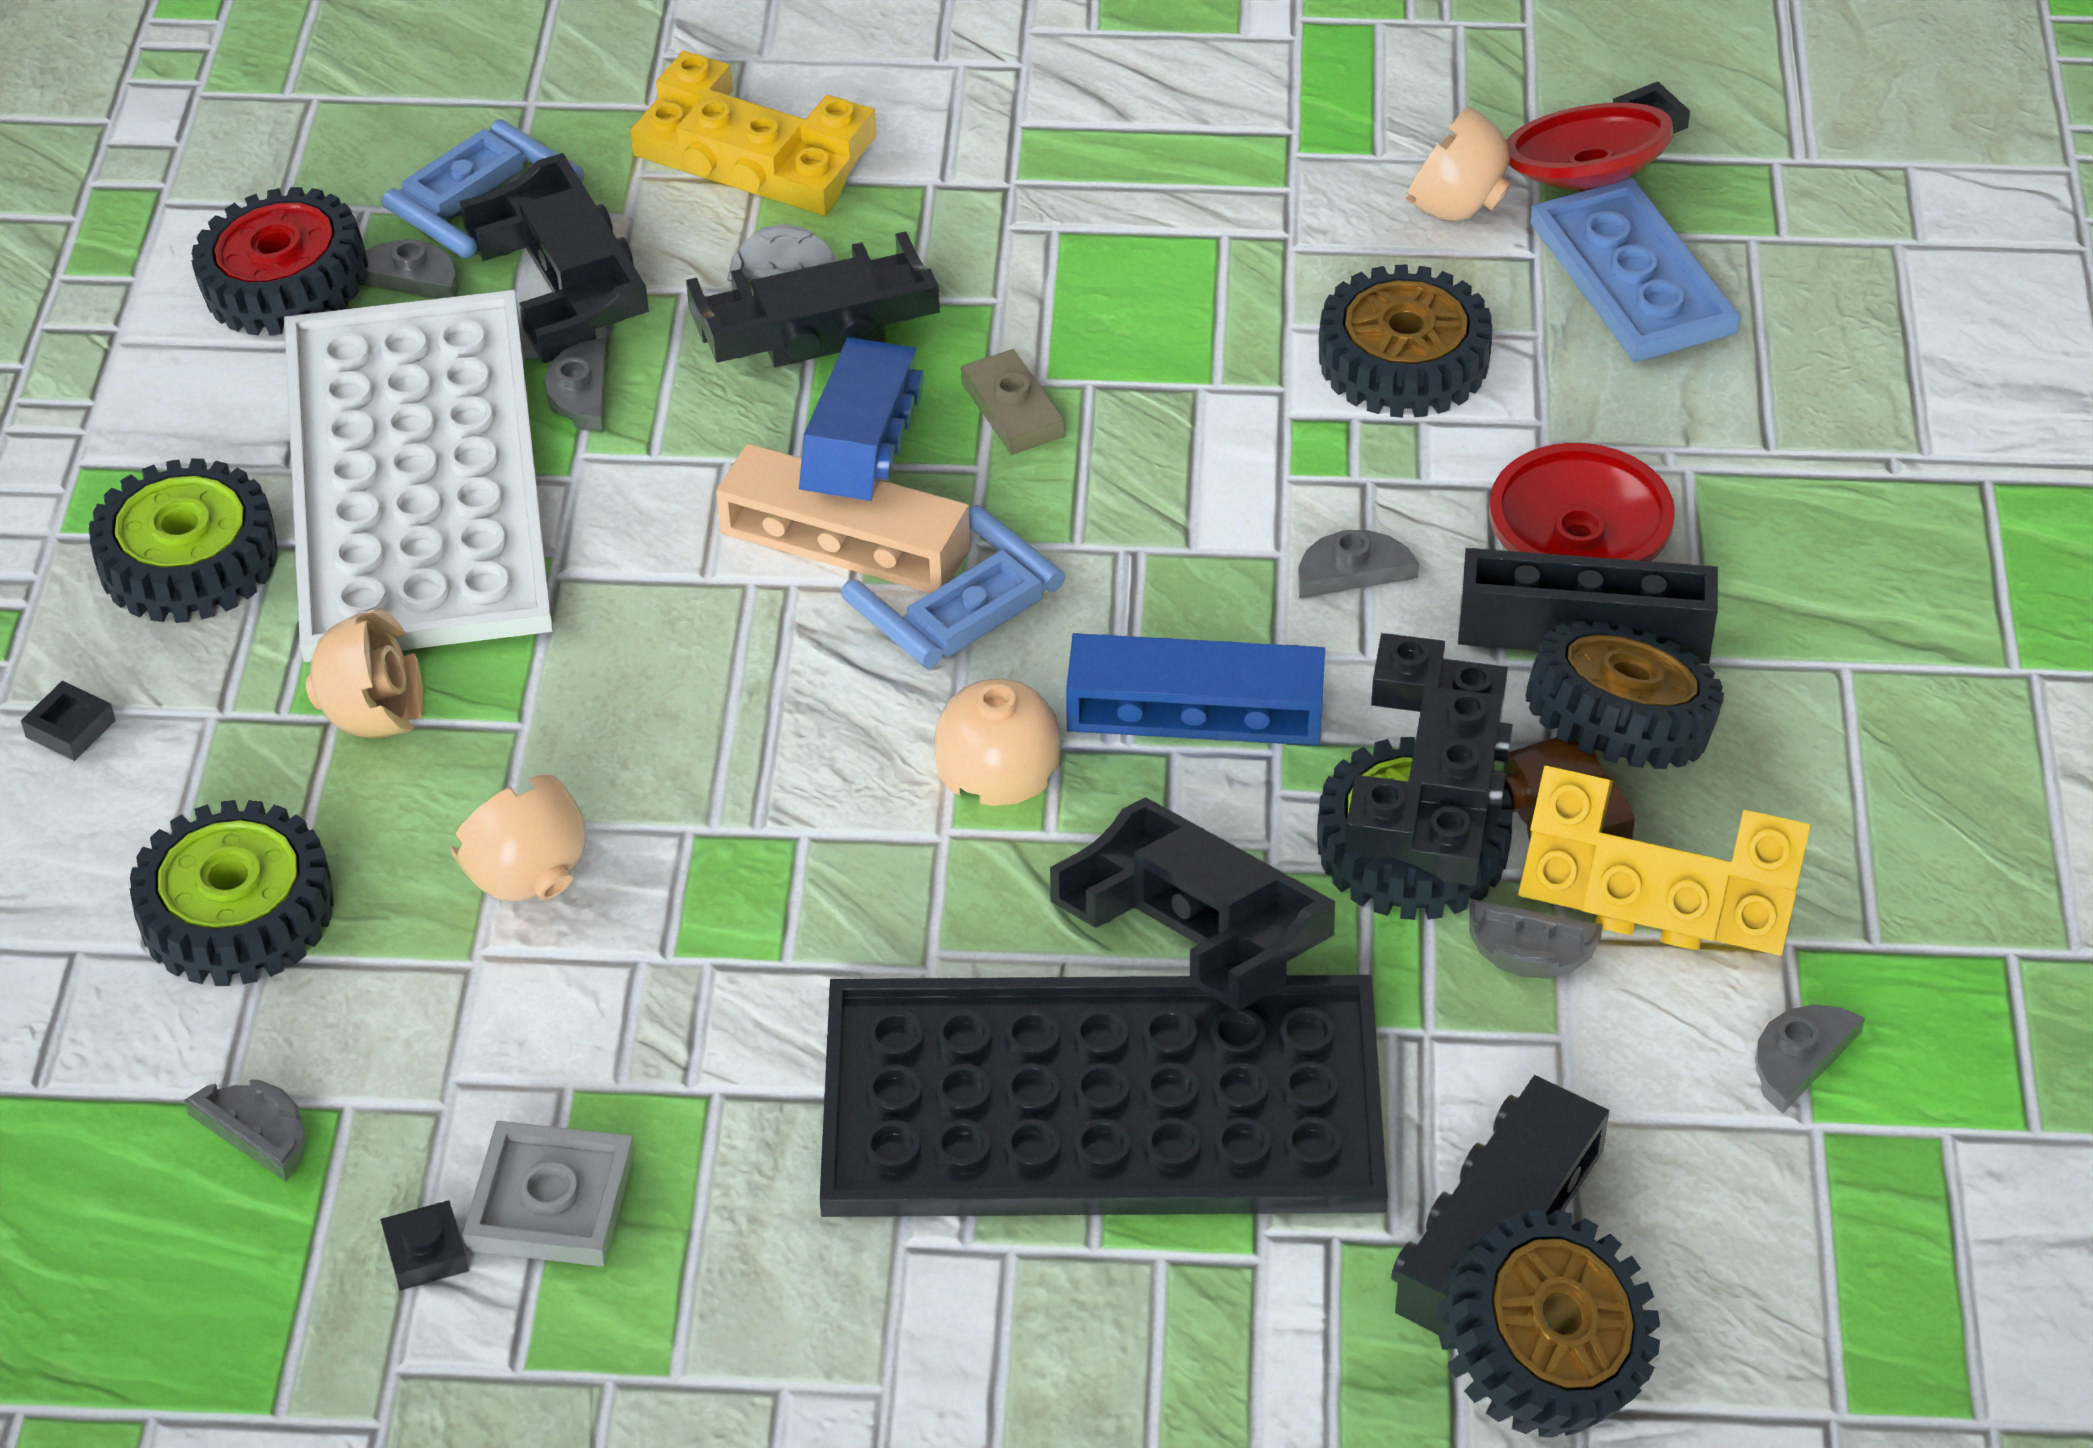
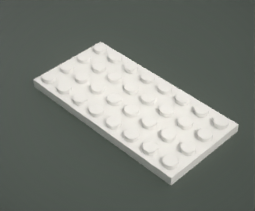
(415, 471)

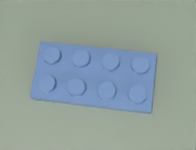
(1634, 270)

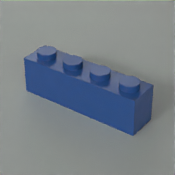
(860, 419)
(1195, 689)

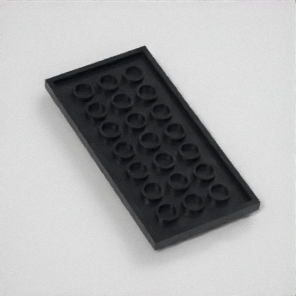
(1100, 1098)

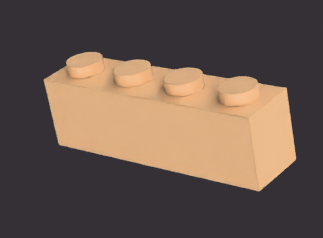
(893, 537)

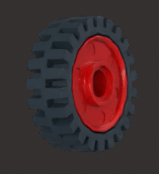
(279, 259)

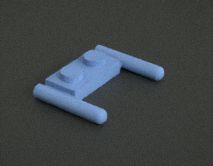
(460, 174)
(970, 602)

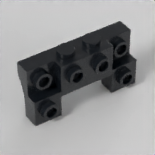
(572, 247)
(815, 307)
(1452, 782)
(1202, 887)

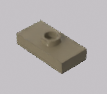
(1012, 401)

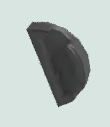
(779, 251)
(412, 269)
(578, 384)
(1354, 561)
(1531, 941)
(1800, 1048)
(256, 1121)

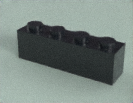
(1521, 596)
(1532, 1162)

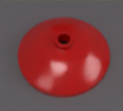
(1590, 144)
(1582, 504)

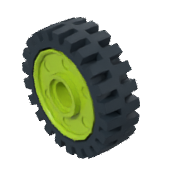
(183, 540)
(1392, 880)
(231, 892)

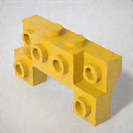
(749, 145)
(1657, 885)

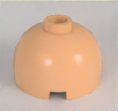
(1463, 170)
(364, 678)
(997, 742)
(523, 842)

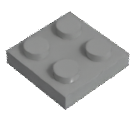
(549, 1193)

